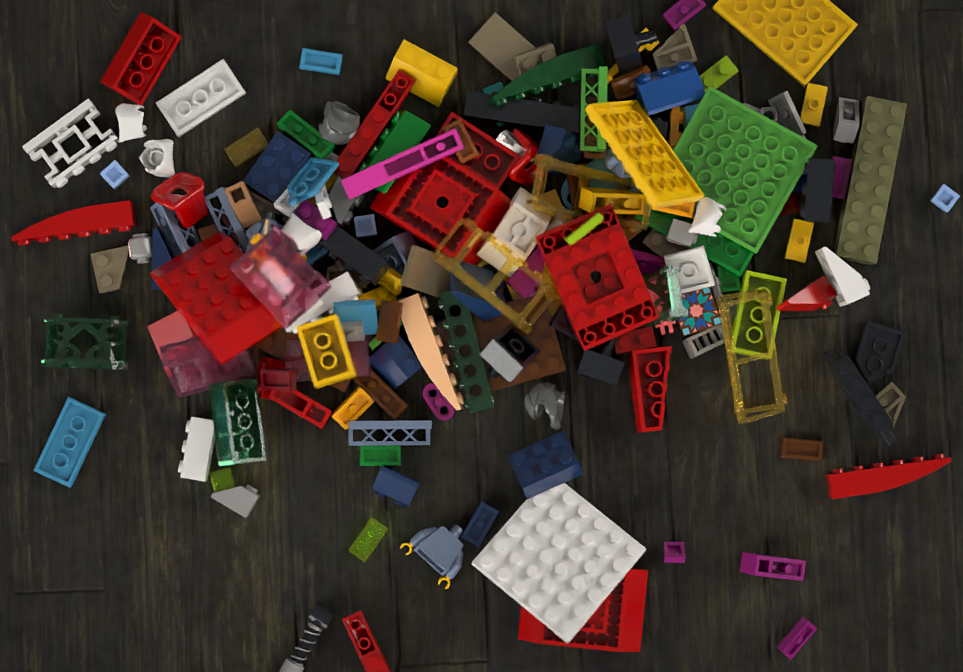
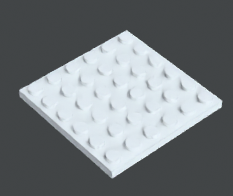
(559, 558)

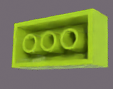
(748, 320)

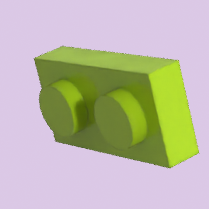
(718, 73)

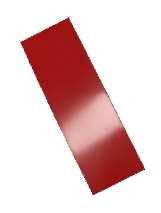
(302, 406)

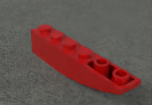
(374, 124)
(81, 222)
(880, 477)
(365, 643)

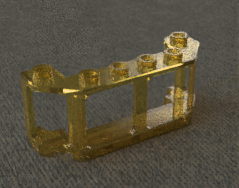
(584, 174)
(487, 292)

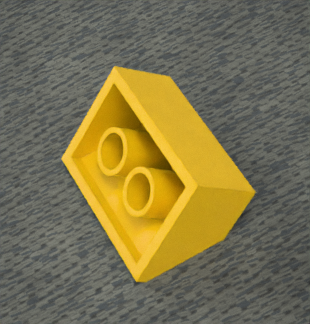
(431, 73)

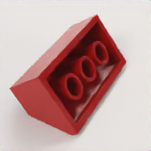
(141, 59)

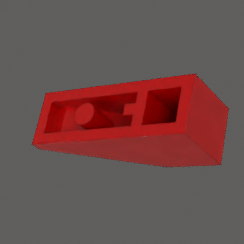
(810, 298)

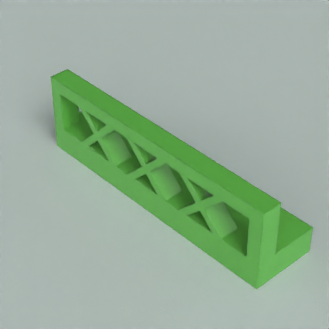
(601, 98)

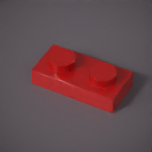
(635, 340)

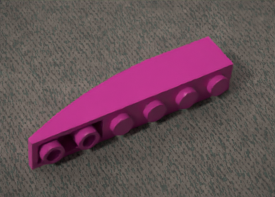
(402, 164)

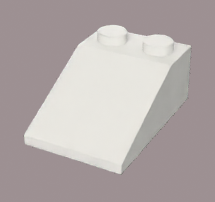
(843, 278)

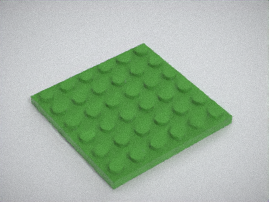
(742, 164)

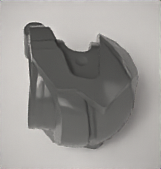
(339, 123)
(546, 396)

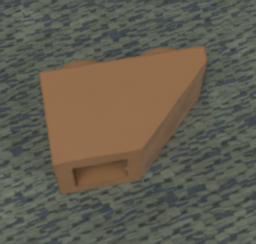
(243, 204)

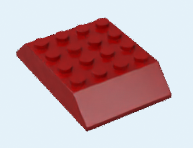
(214, 298)

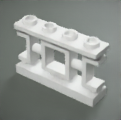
(62, 130)

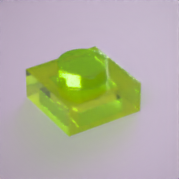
(222, 479)

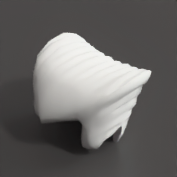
(130, 122)
(158, 157)
(706, 217)
(300, 234)

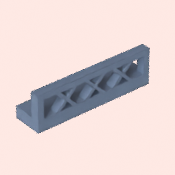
(235, 223)
(172, 233)
(427, 425)

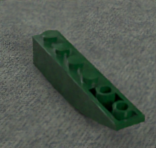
(551, 74)

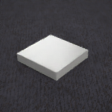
(694, 268)

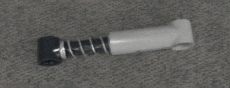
(318, 621)

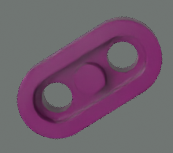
(437, 402)

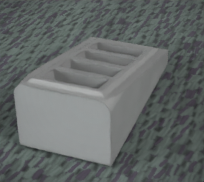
(690, 347)

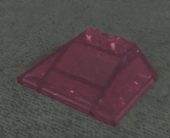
(280, 277)

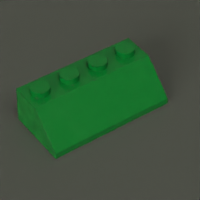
(402, 134)

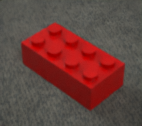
(493, 159)

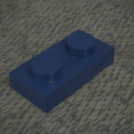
(480, 524)

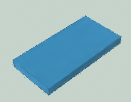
(69, 442)

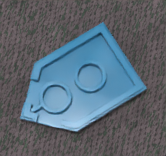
(310, 179)

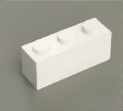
(197, 449)

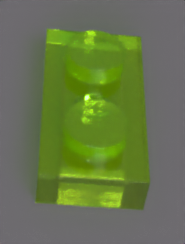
(368, 539)

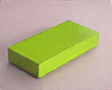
(584, 228)

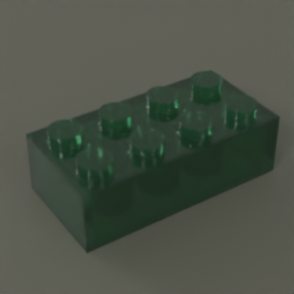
(237, 422)

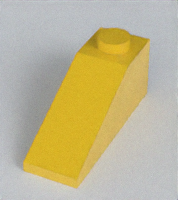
(622, 201)

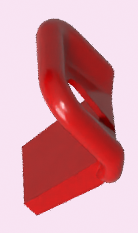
(517, 172)
(188, 207)

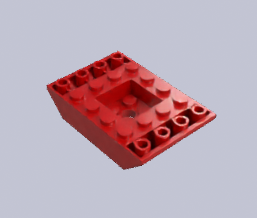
(413, 206)
(605, 307)
(612, 627)

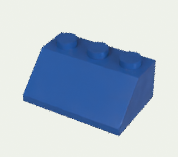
(668, 87)

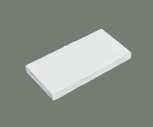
(200, 98)

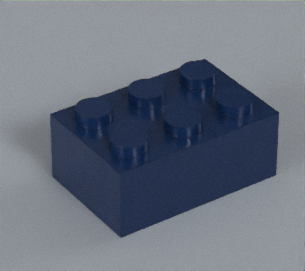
(276, 167)
(545, 464)

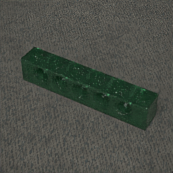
(485, 399)

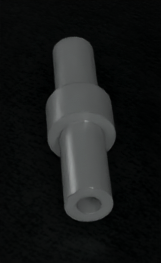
(716, 288)

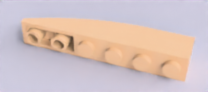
(428, 346)

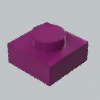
(674, 552)

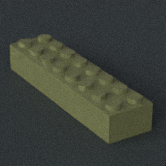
(870, 180)

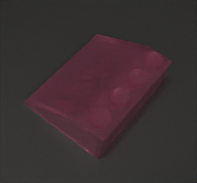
(194, 367)

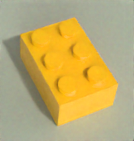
(326, 351)

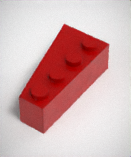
(649, 384)

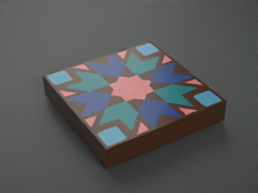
(701, 311)

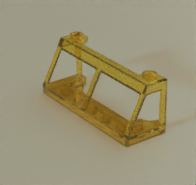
(780, 398)

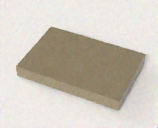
(499, 45)
(425, 274)

